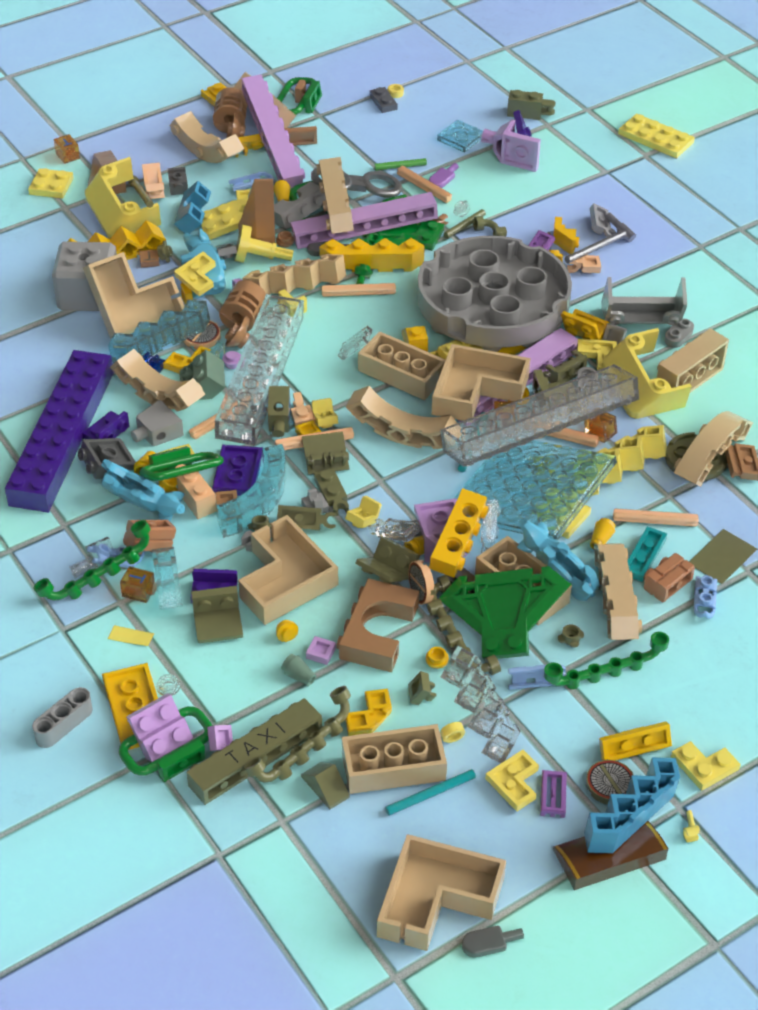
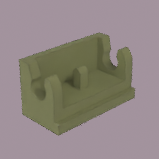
(567, 369)

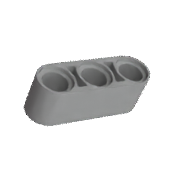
(62, 717)

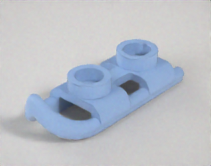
(240, 185)
(104, 552)
(705, 599)
(520, 674)

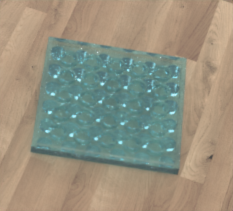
(540, 484)

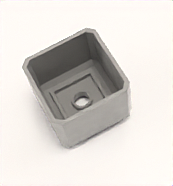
(68, 276)

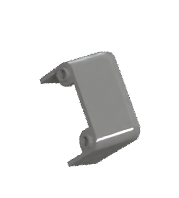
(644, 309)

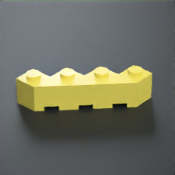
(633, 450)

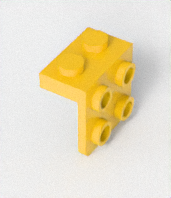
(584, 325)

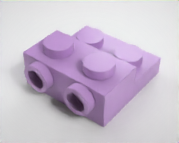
(159, 727)

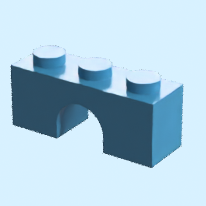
(190, 213)

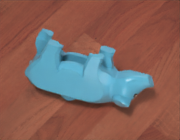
(201, 243)
(141, 491)
(559, 558)

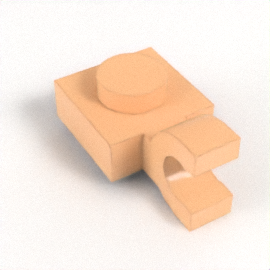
(587, 264)
(300, 413)

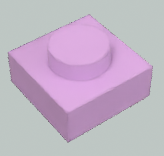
(321, 650)
(219, 737)

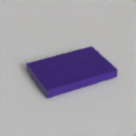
(238, 469)

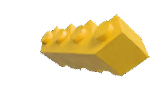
(145, 238)
(381, 256)

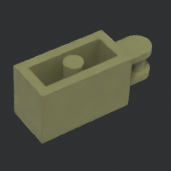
(530, 104)

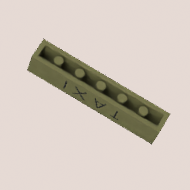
(269, 741)

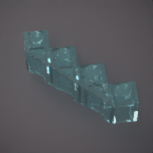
(171, 328)

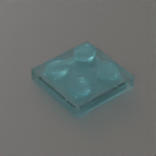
(460, 136)

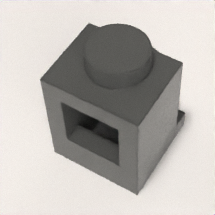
(177, 180)

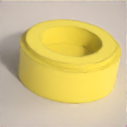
(396, 90)
(452, 732)

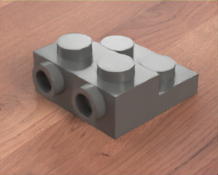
(96, 450)

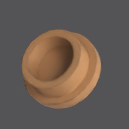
(285, 239)

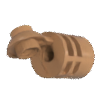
(230, 112)
(241, 311)

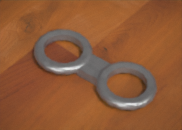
(362, 183)

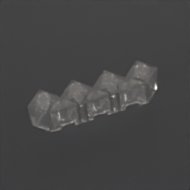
(478, 696)

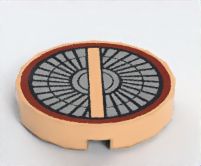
(205, 339)
(421, 580)

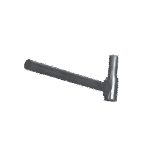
(623, 231)

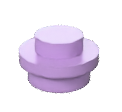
(231, 359)

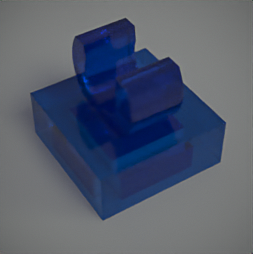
(154, 361)

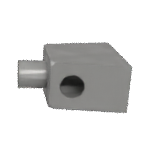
(157, 425)

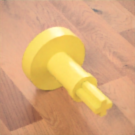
(249, 245)

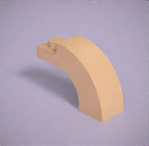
(153, 180)

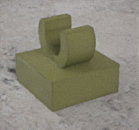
(421, 688)

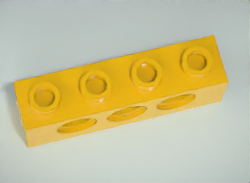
(467, 504)

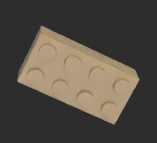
(695, 361)
(400, 365)
(507, 557)
(394, 758)

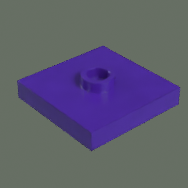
(520, 124)

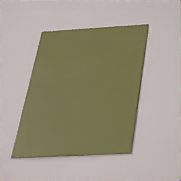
(722, 556)

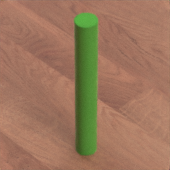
(407, 163)

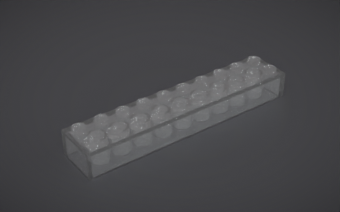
(259, 367)
(539, 415)

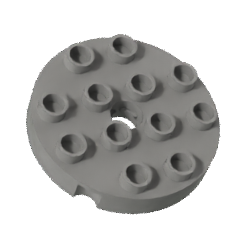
(494, 292)

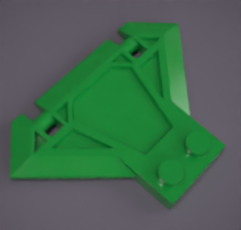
(423, 232)
(505, 606)

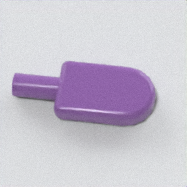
(444, 176)

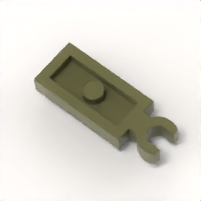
(332, 489)
(306, 516)

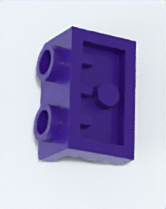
(108, 426)
(213, 578)

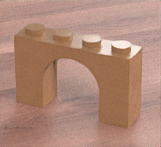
(376, 600)

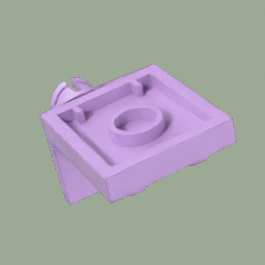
(513, 148)
(432, 520)

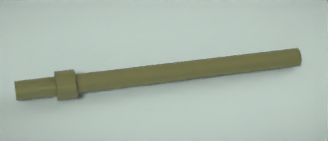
(144, 196)

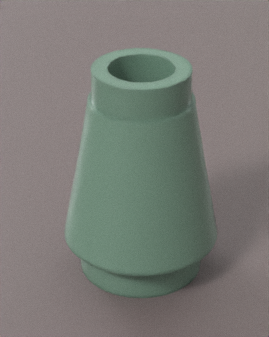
(298, 670)

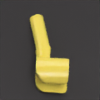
(691, 832)

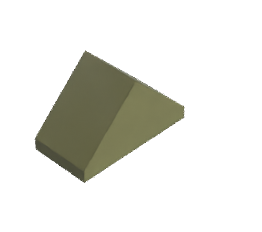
(327, 784)

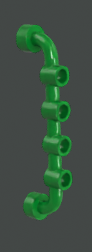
(45, 588)
(554, 672)

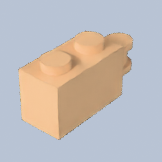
(197, 494)

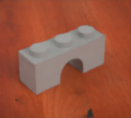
(309, 201)

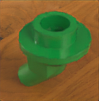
(363, 271)

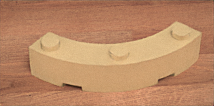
(204, 145)
(154, 386)
(395, 423)
(711, 440)

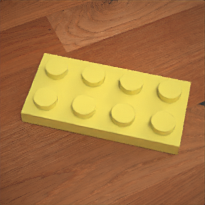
(656, 135)

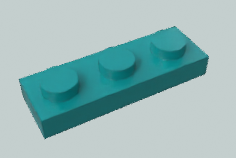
(646, 552)

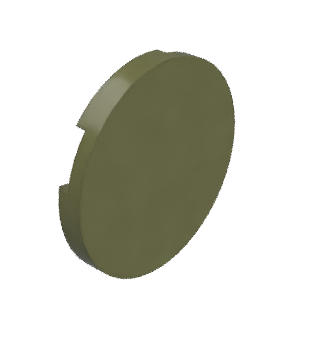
(678, 447)

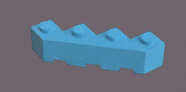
(632, 810)

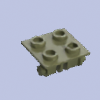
(325, 452)

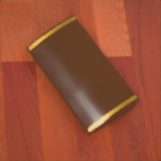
(586, 868)

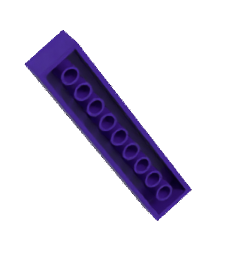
(59, 432)

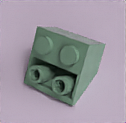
(208, 372)

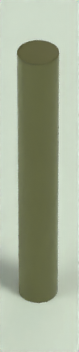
(460, 226)

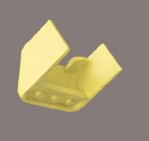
(107, 206)
(654, 394)

